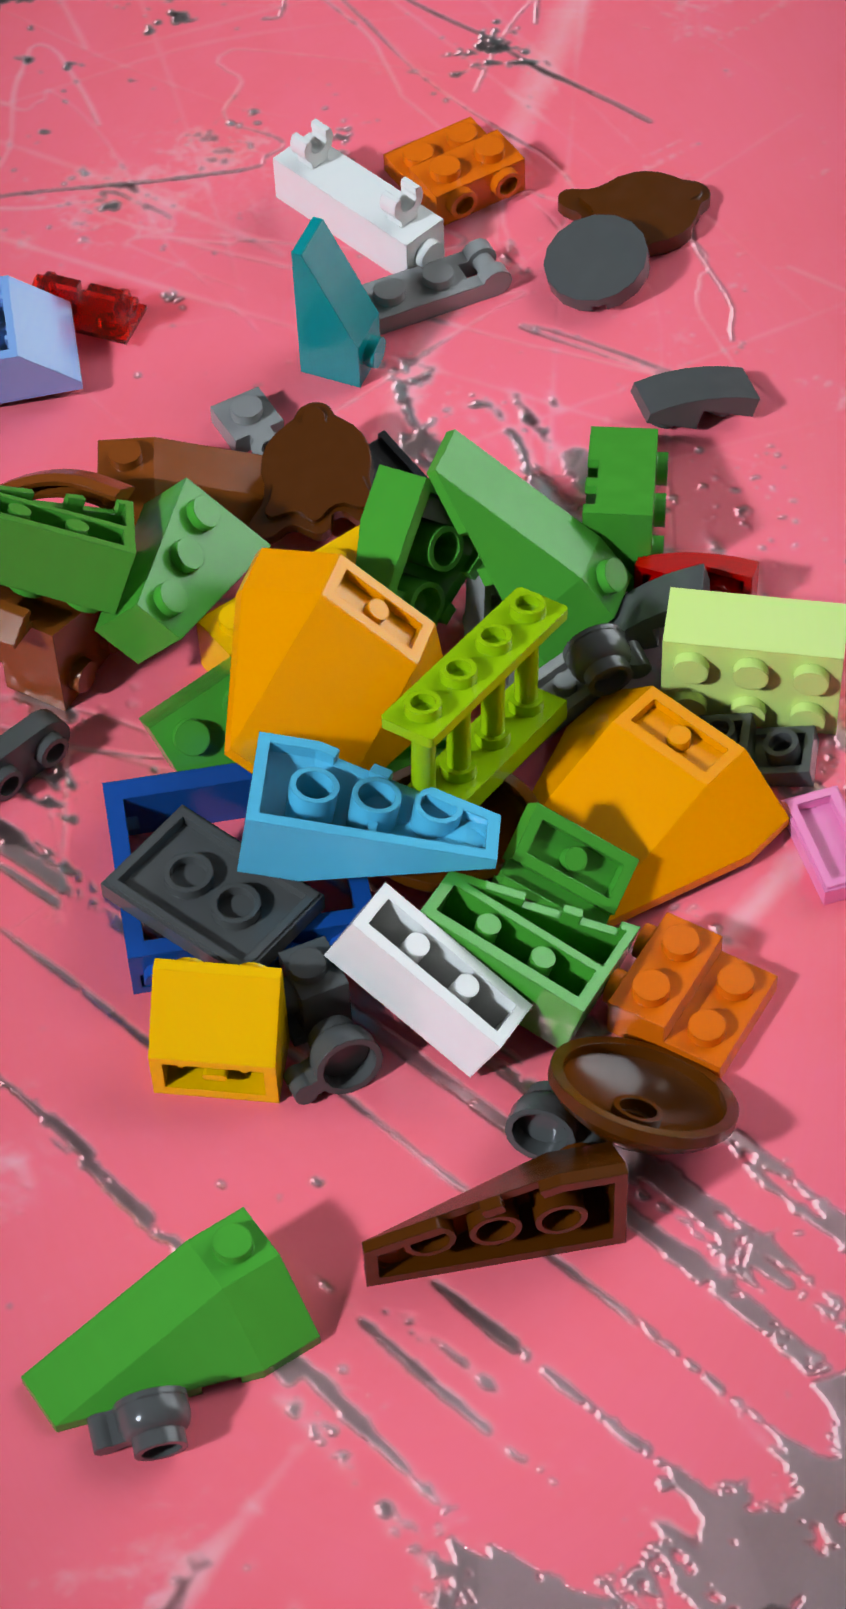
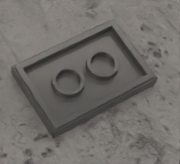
(190, 892)

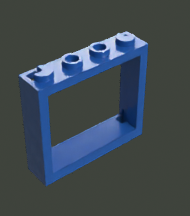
(216, 795)

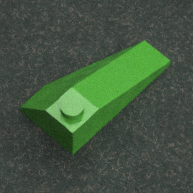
(527, 540)
(193, 1321)

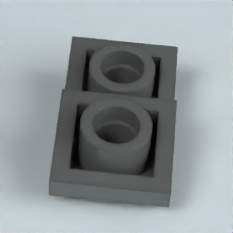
(683, 395)
(646, 606)
(781, 753)

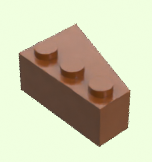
(56, 654)

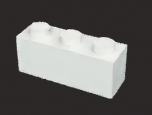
(428, 980)

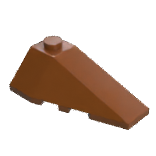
(160, 463)

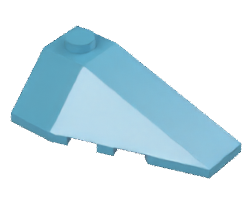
(339, 821)

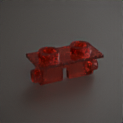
(99, 310)

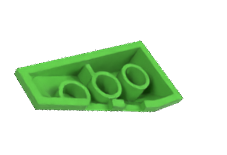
(413, 544)

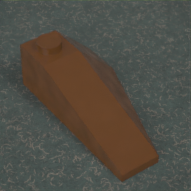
(533, 1211)

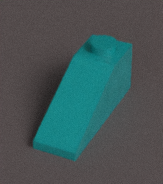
(333, 311)

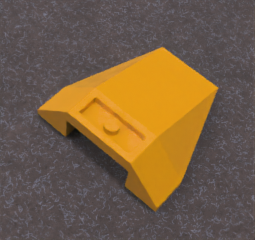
(321, 656)
(661, 791)

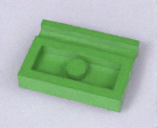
(565, 865)

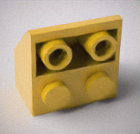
(218, 1030)

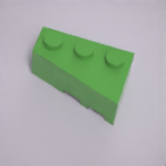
(623, 494)
(66, 549)
(182, 566)
(193, 722)
(539, 951)

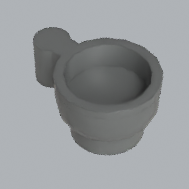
(605, 659)
(339, 1060)
(543, 1125)
(147, 1420)

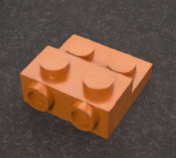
(459, 169)
(687, 994)

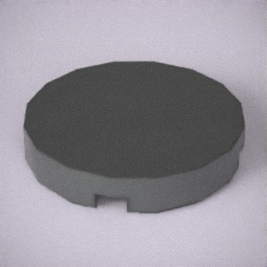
(597, 262)

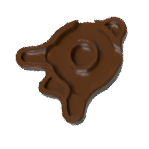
(654, 201)
(313, 475)

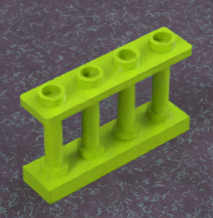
(473, 673)

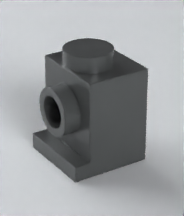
(312, 988)

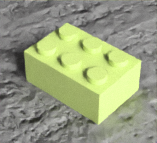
(755, 657)

